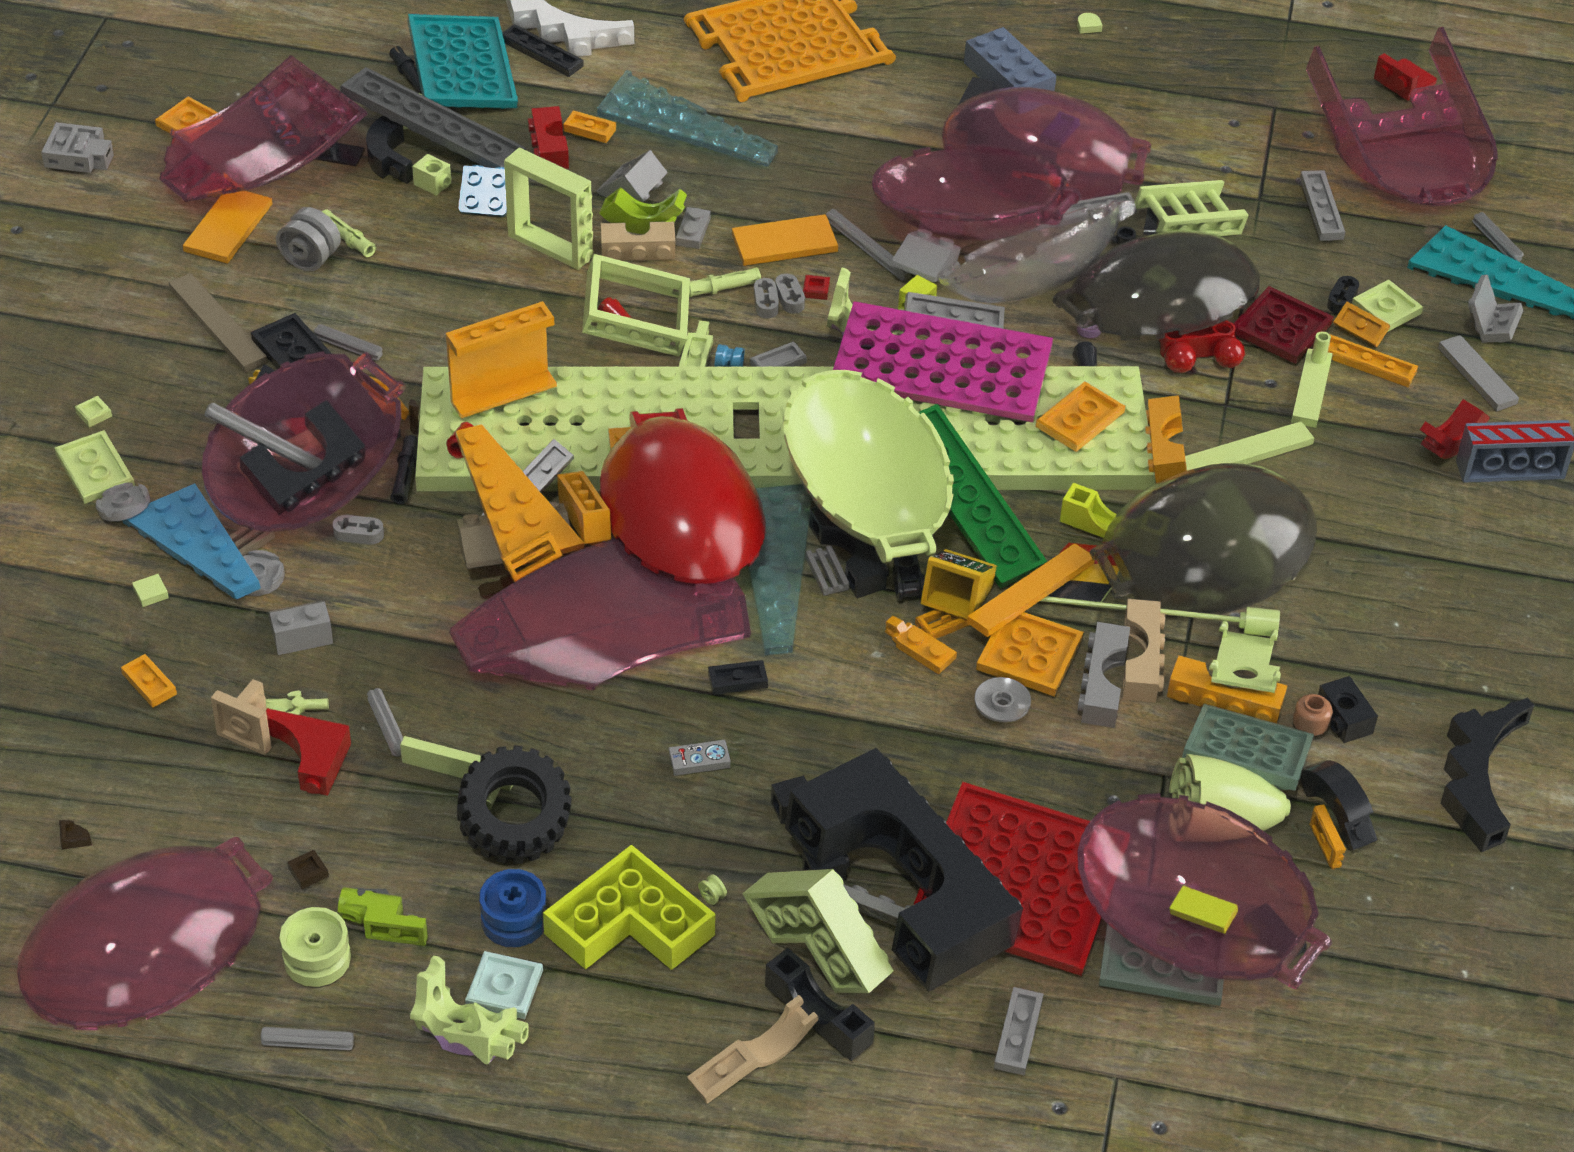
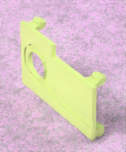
(1245, 653)

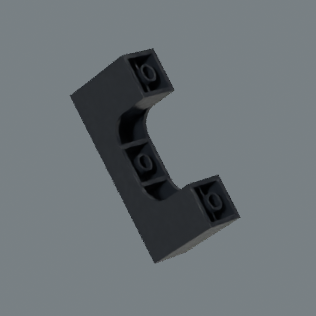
(876, 807)

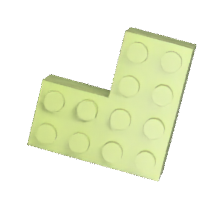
(819, 912)

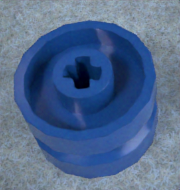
(513, 907)

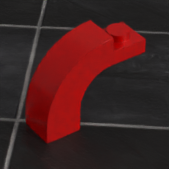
(1447, 437)

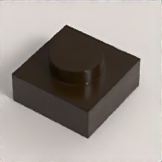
(308, 869)

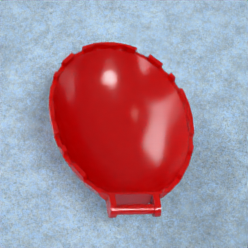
(682, 499)

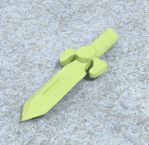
(297, 704)

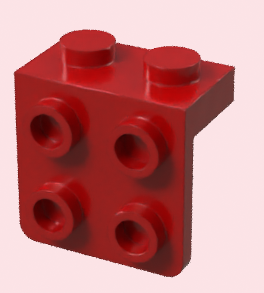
(1401, 75)

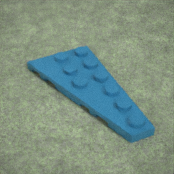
(194, 536)

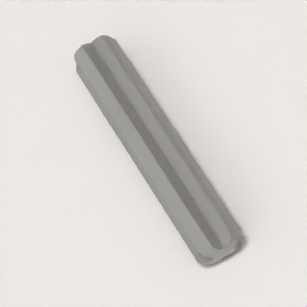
(1497, 237)
(347, 341)
(386, 720)
(307, 1038)

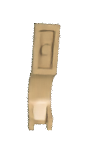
(745, 1056)

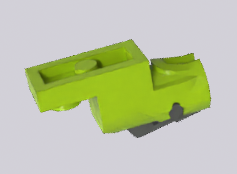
(381, 916)

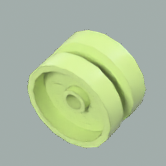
(315, 946)

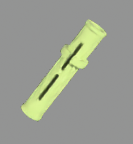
(353, 237)
(712, 283)

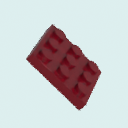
(1282, 324)

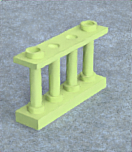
(1220, 223)

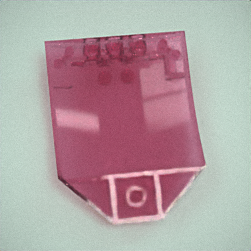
(260, 136)

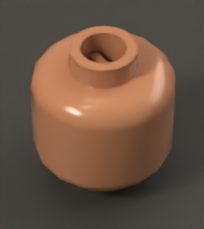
(1312, 714)

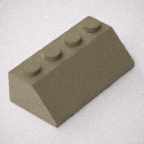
(478, 543)

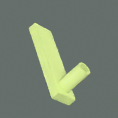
(1313, 382)
(442, 760)

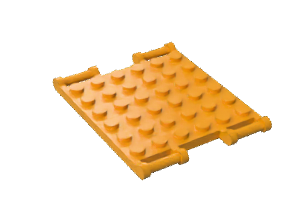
(786, 42)

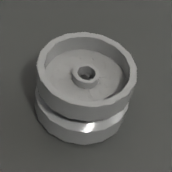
(308, 239)

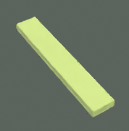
(1254, 447)

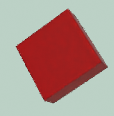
(816, 287)

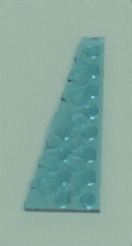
(654, 110)

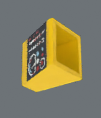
(957, 583)

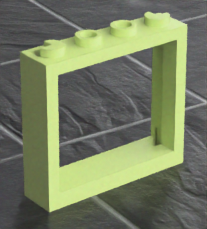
(518, 168)
(628, 329)

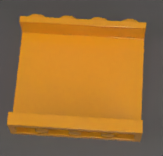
(499, 359)

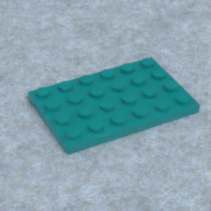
(462, 61)

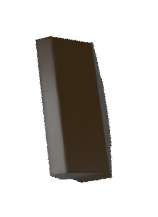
(414, 416)

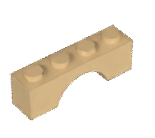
(1141, 674)

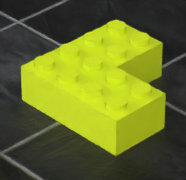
(624, 900)

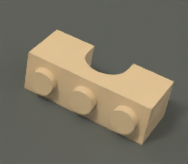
(623, 246)

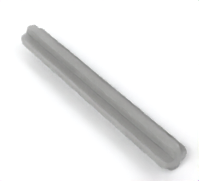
(865, 243)
(262, 436)

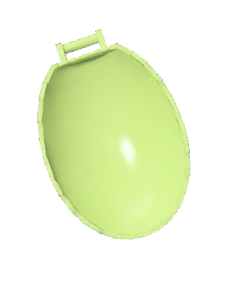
(869, 461)

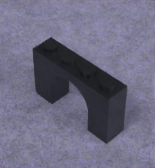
(287, 488)

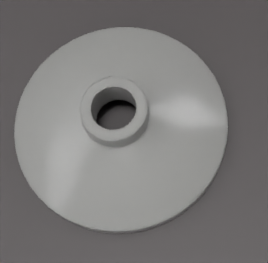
(1002, 699)

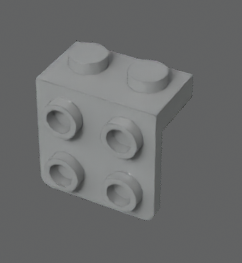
(1493, 320)

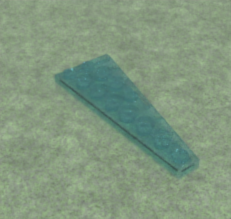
(780, 563)

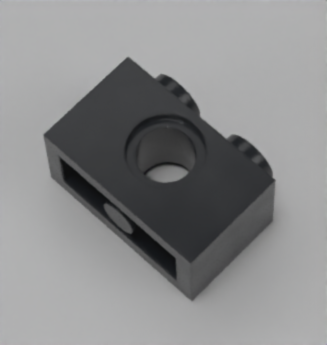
(1351, 711)

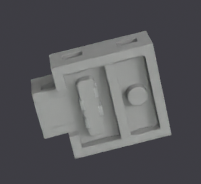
(77, 148)

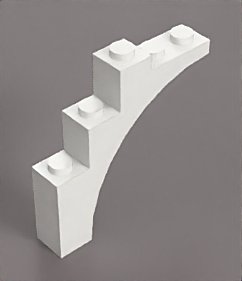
(577, 32)

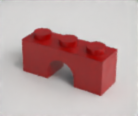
(548, 135)

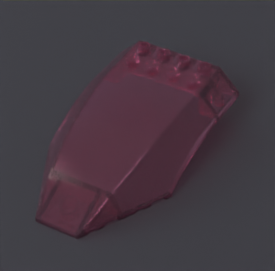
(596, 619)

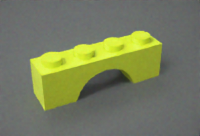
(1085, 510)

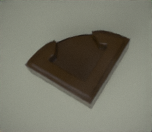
(495, 586)
(73, 835)

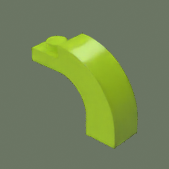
(636, 215)

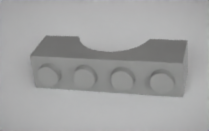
(1101, 696)

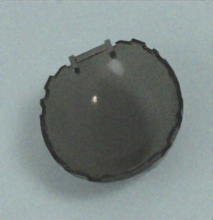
(1162, 285)
(1209, 539)

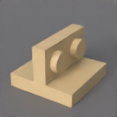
(243, 717)

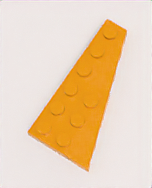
(509, 499)

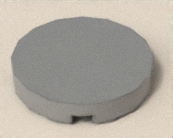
(123, 502)
(266, 569)

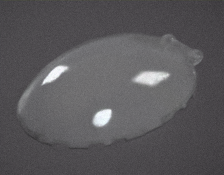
(1038, 259)

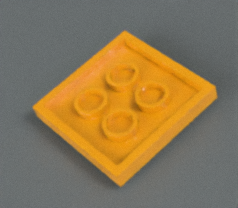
(1031, 652)

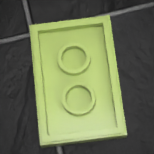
(93, 465)

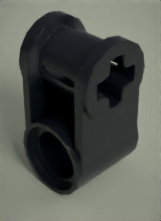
(907, 577)

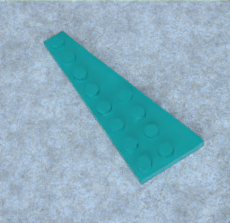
(1466, 259)

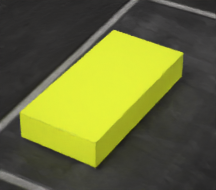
(1203, 909)

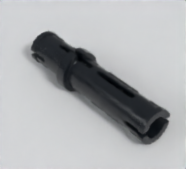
(406, 66)
(406, 463)

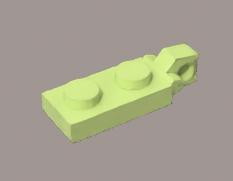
(697, 347)

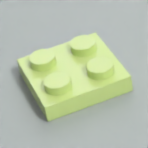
(1388, 304)

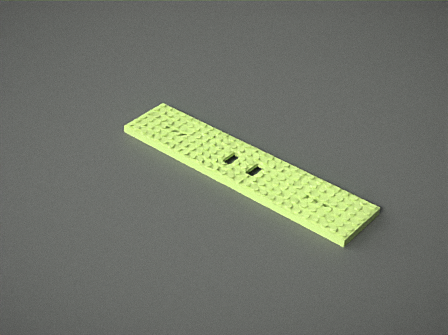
(604, 397)

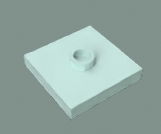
(504, 983)

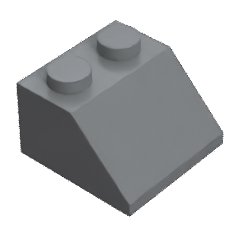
(636, 177)
(926, 254)
(300, 627)

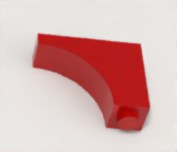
(318, 744)

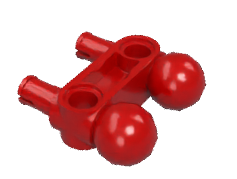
(1216, 341)

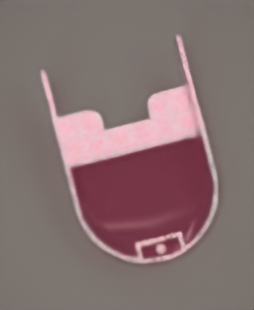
(1421, 154)

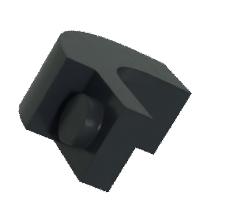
(380, 141)
(1345, 797)

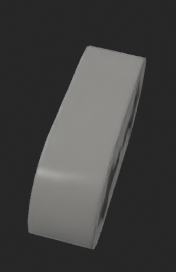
(794, 291)
(766, 298)
(358, 529)

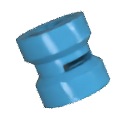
(729, 357)

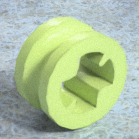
(712, 889)

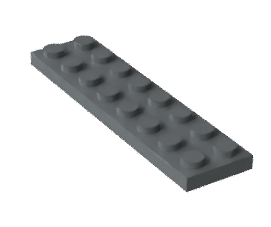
(429, 118)

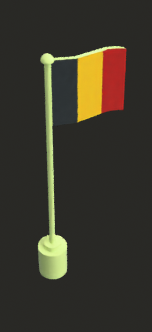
(1092, 587)

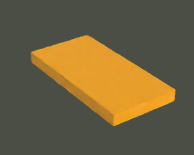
(227, 225)
(784, 239)

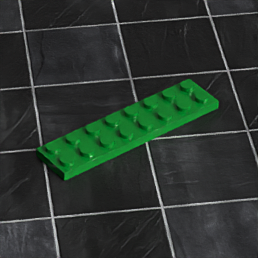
(983, 512)

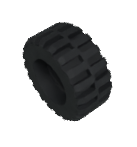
(522, 770)

